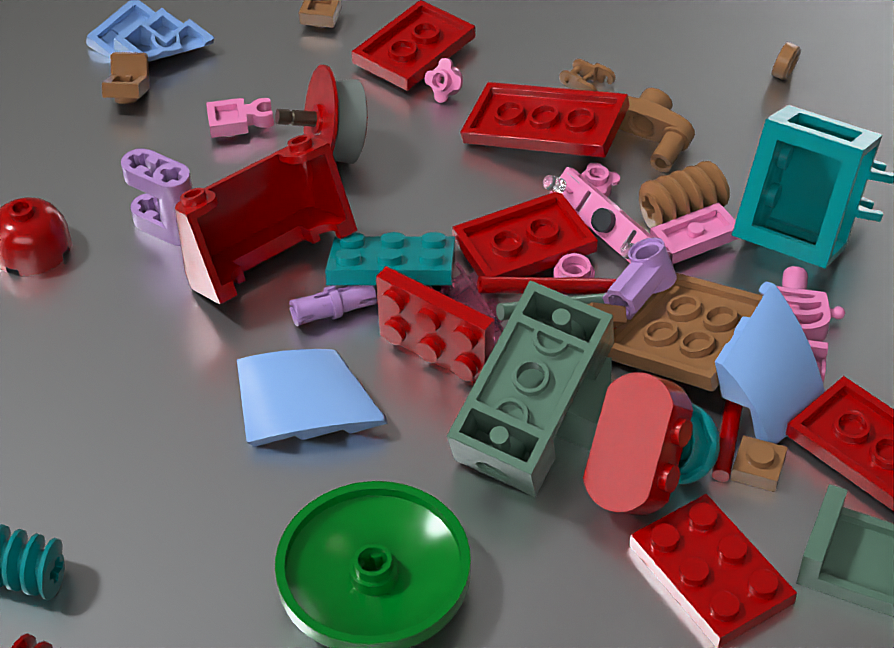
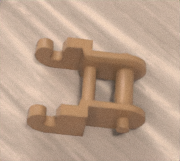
(588, 72)

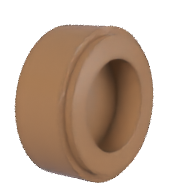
(786, 61)

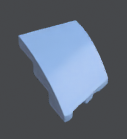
(145, 31)
(769, 366)
(302, 396)

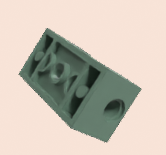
(511, 427)

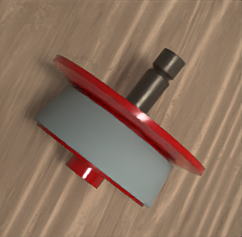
(332, 113)

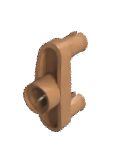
(654, 120)

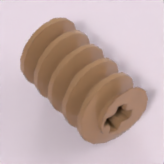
(682, 193)

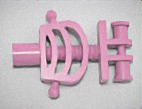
(811, 311)

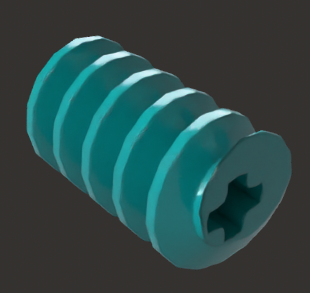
(30, 564)

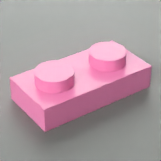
(696, 232)

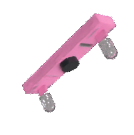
(598, 211)

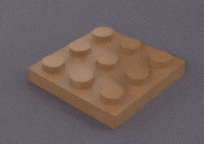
(683, 330)

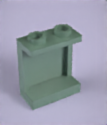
(850, 555)

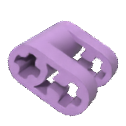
(163, 185)

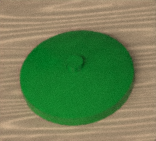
(373, 566)

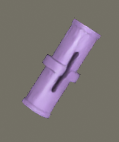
(331, 303)

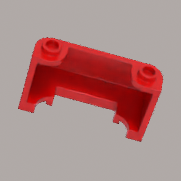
(260, 214)

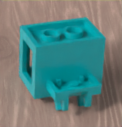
(809, 185)

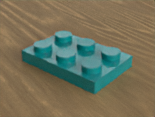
(361, 258)

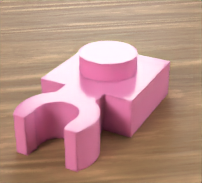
(234, 117)

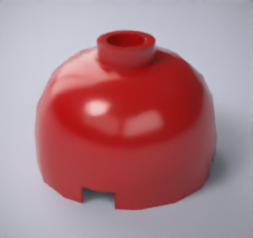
(32, 236)

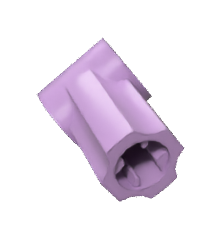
(646, 274)

